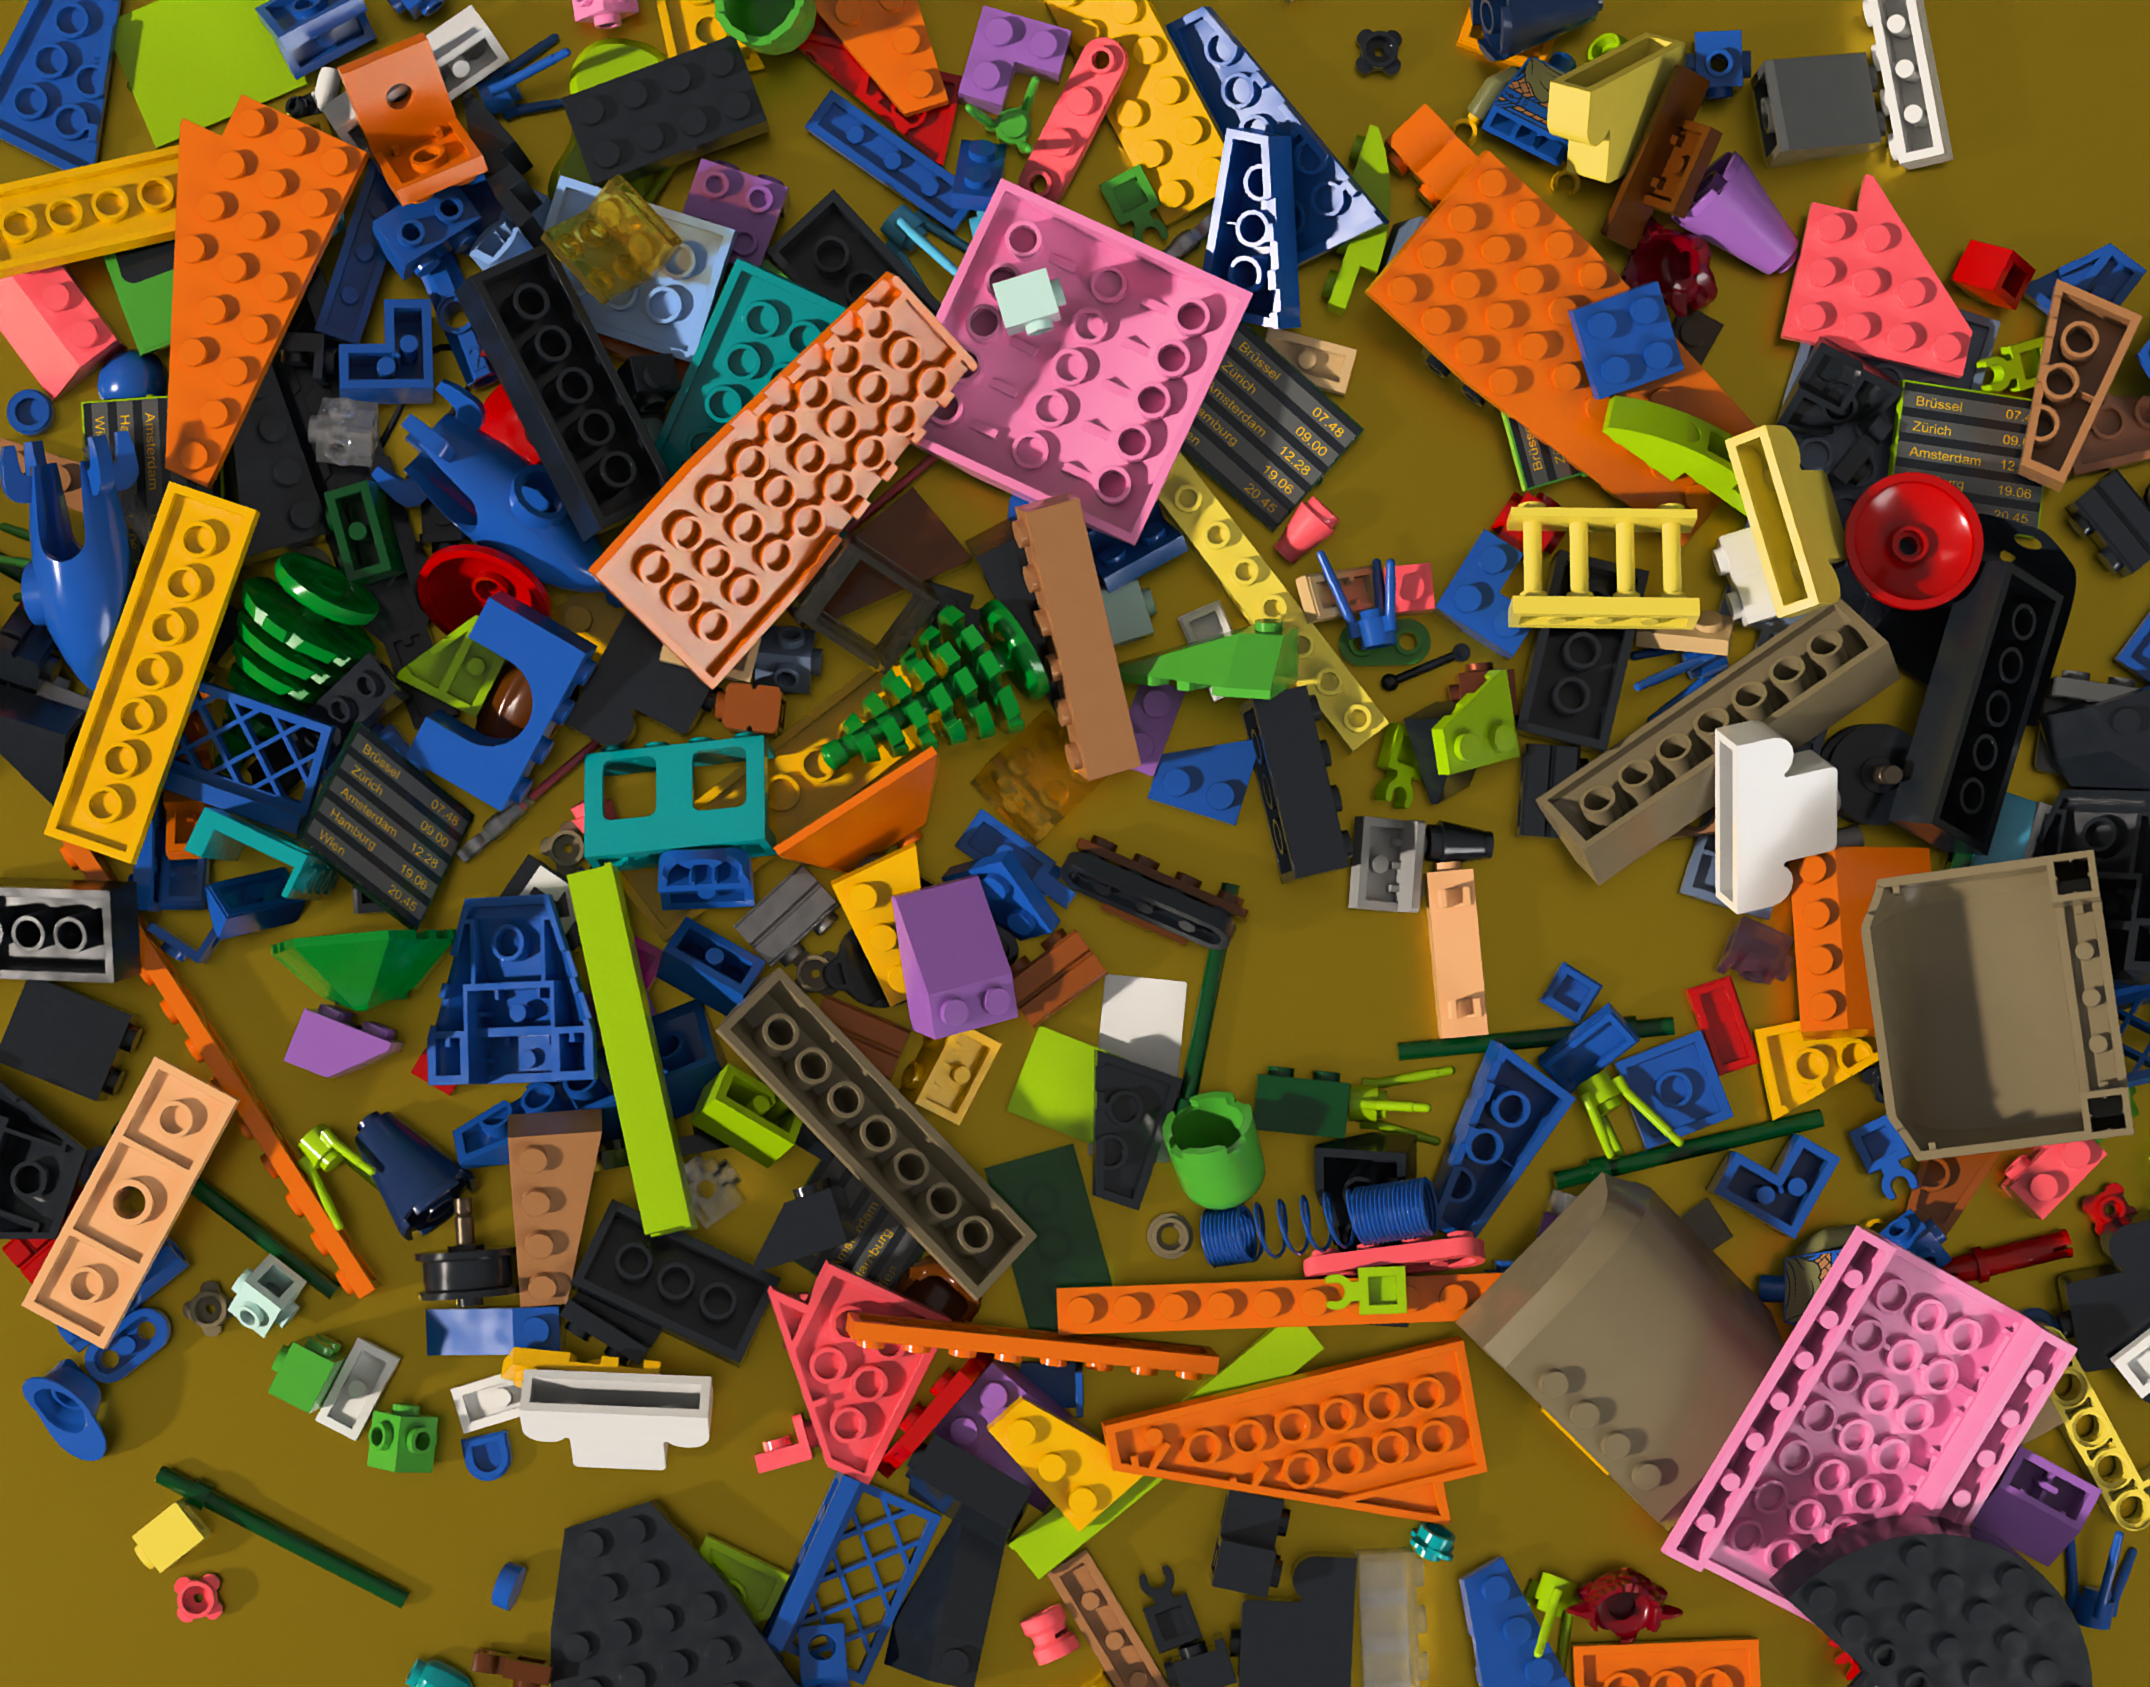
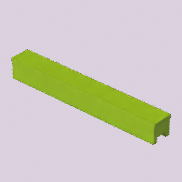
(631, 1051)
(1270, 1357)

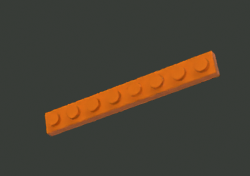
(1012, 1343)

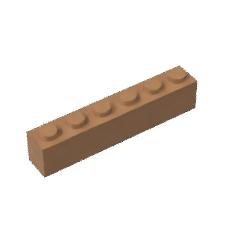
(1077, 636)

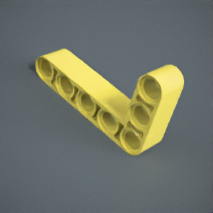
(2100, 1443)

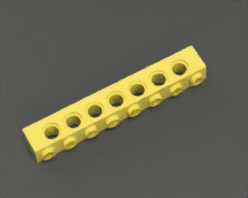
(1261, 595)

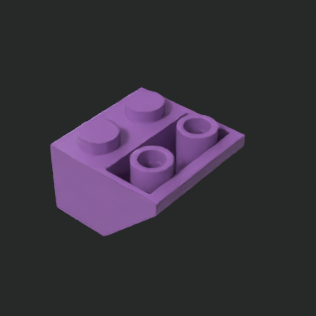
(335, 1046)
(2036, 1506)

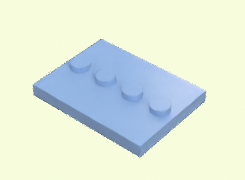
(675, 305)

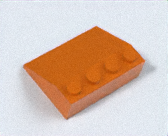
(1828, 910)

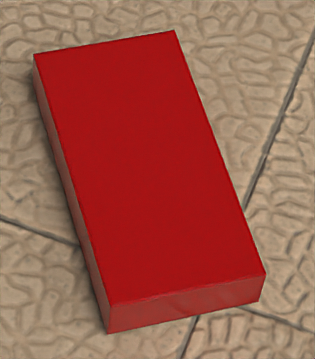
(1723, 1025)

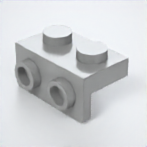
(1387, 864)

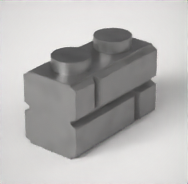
(788, 917)

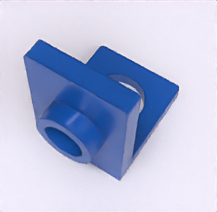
(181, 948)
(1060, 1383)
(826, 1672)

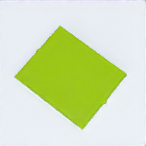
(198, 62)

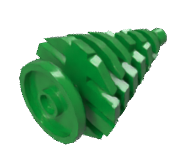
(295, 641)
(962, 687)

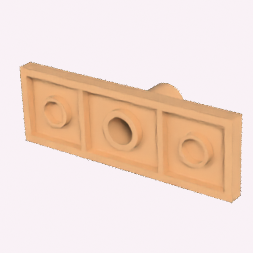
(105, 1240)

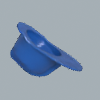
(68, 1407)

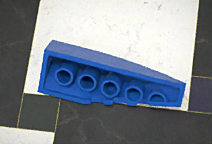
(688, 1058)

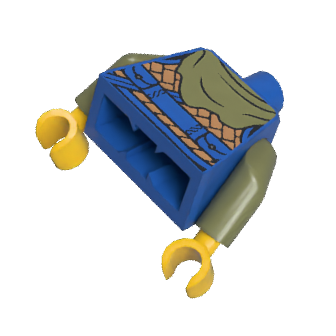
(1517, 110)
(1807, 1270)

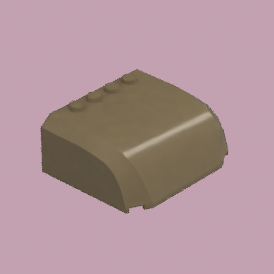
(1996, 1007)
(1630, 1339)

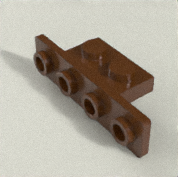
(1667, 161)
(1181, 881)

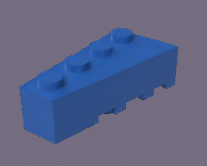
(1256, 226)
(1496, 1138)

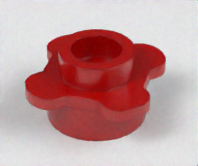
(2096, 1205)

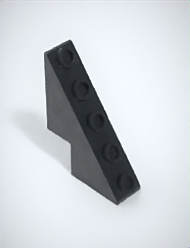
(359, 696)
(38, 738)

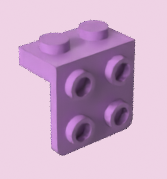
(739, 202)

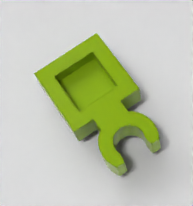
(2016, 366)
(1401, 766)
(1377, 1290)

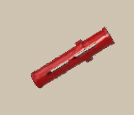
(2000, 1259)

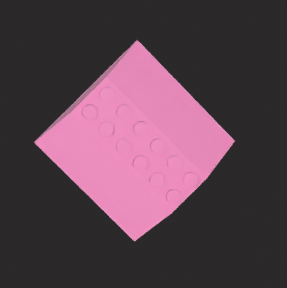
(1104, 392)

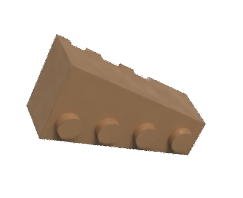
(2075, 370)
(550, 1185)

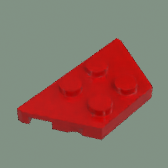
(923, 1420)

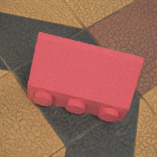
(56, 328)

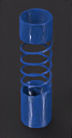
(1376, 1213)

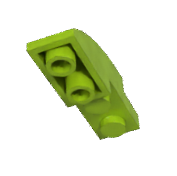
(1364, 253)
(1674, 444)

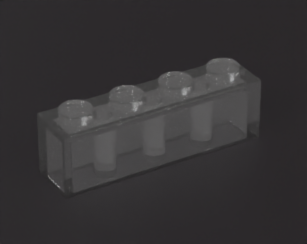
(1390, 1617)

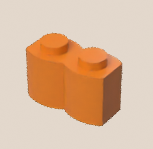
(1429, 154)

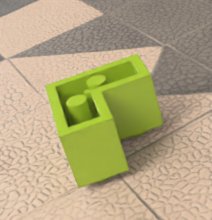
(746, 1116)

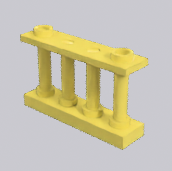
(1626, 606)

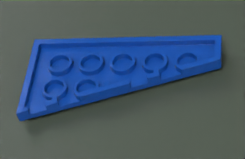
(58, 79)
(1240, 94)
(1505, 1631)

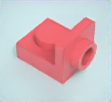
(782, 1453)

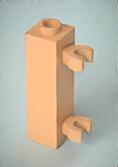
(1455, 951)

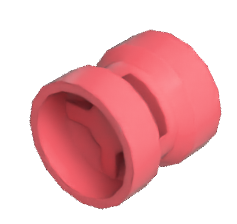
(1049, 1634)

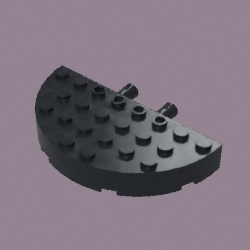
(1936, 1607)

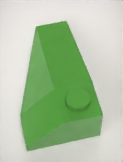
(1239, 663)

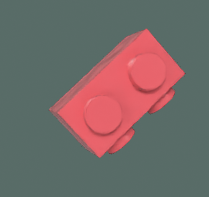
(2049, 1175)

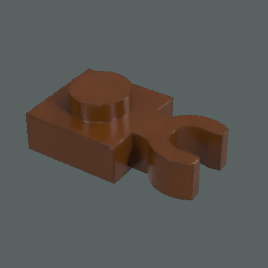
(523, 1669)

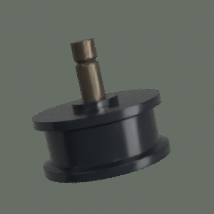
(1868, 770)
(466, 1269)

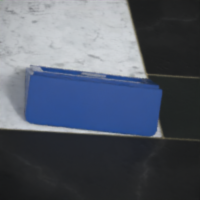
(251, 903)

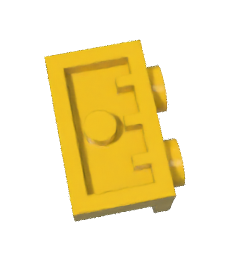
(949, 1073)

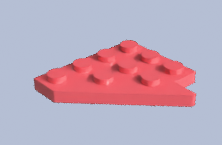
(1873, 289)
(850, 1390)

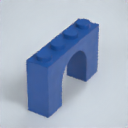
(553, 665)

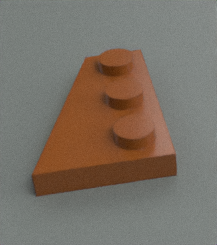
(1948, 1187)

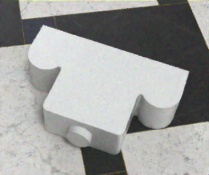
(1767, 813)
(616, 1416)

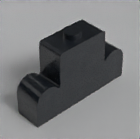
(635, 681)
(2111, 1302)
(1304, 1636)

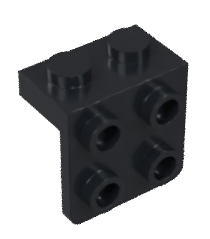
(623, 1334)

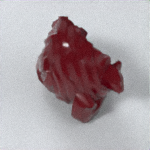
(1678, 264)
(1623, 1603)

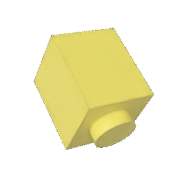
(170, 1536)

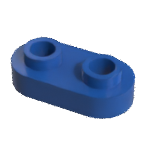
(129, 1345)

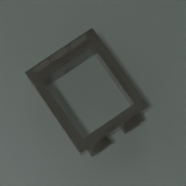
(895, 643)

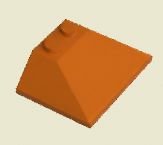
(871, 821)

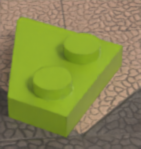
(456, 670)
(1478, 729)

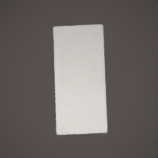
(1143, 1025)

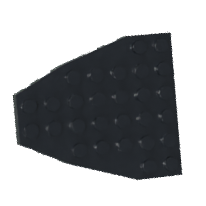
(652, 1611)

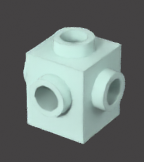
(266, 1296)

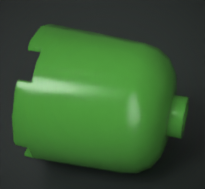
(767, 25)
(1215, 1150)

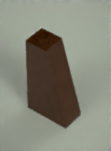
(910, 537)

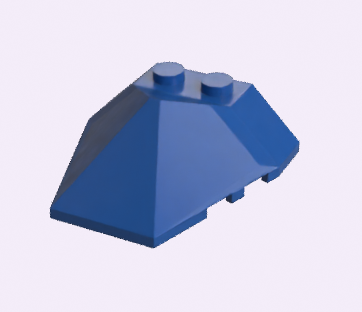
(511, 1000)

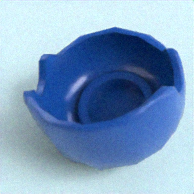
(132, 376)

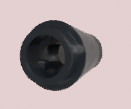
(1457, 843)

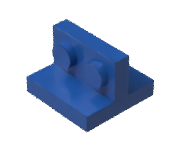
(315, 30)

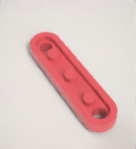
(1075, 119)
(1417, 1255)

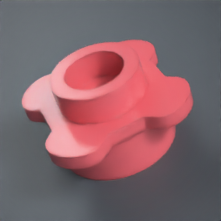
(188, 1607)

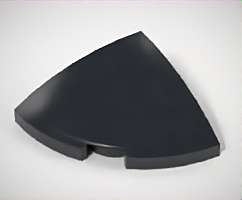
(1835, 391)

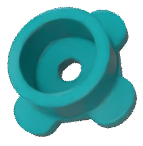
(1433, 1542)

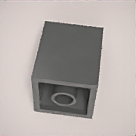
(1816, 108)

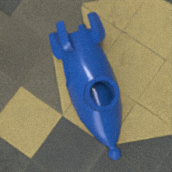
(493, 495)
(70, 585)

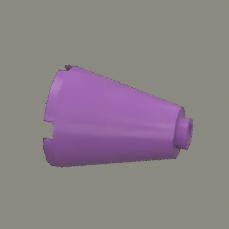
(1740, 217)

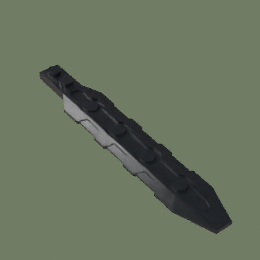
(400, 619)

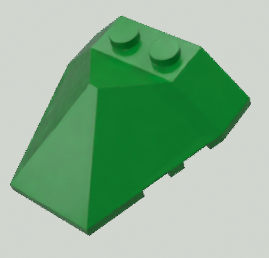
(366, 966)

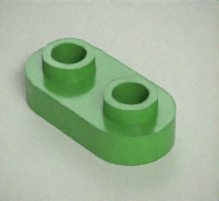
(1391, 655)

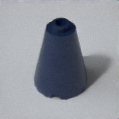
(1524, 24)
(411, 1173)

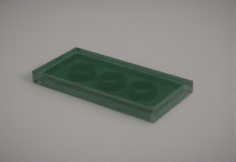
(1054, 1203)

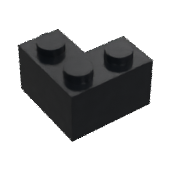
(1246, 1542)

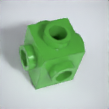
(402, 1439)

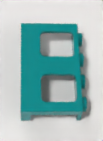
(676, 822)
(224, 835)

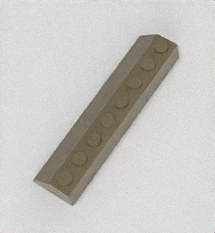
(1667, 767)
(876, 1132)

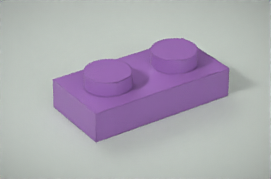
(1152, 720)

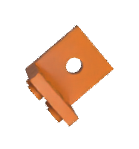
(414, 140)

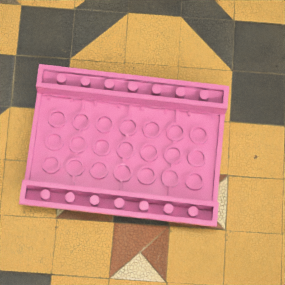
(1879, 1406)

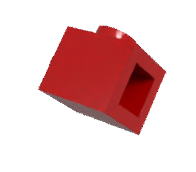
(1993, 274)

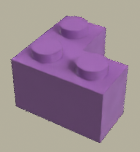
(1008, 46)

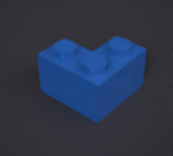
(400, 367)
(1474, 599)
(1777, 1196)

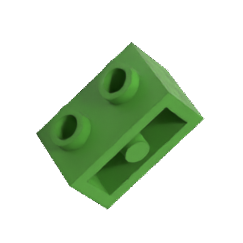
(307, 1371)

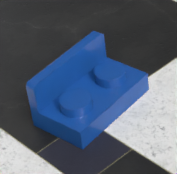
(1121, 562)

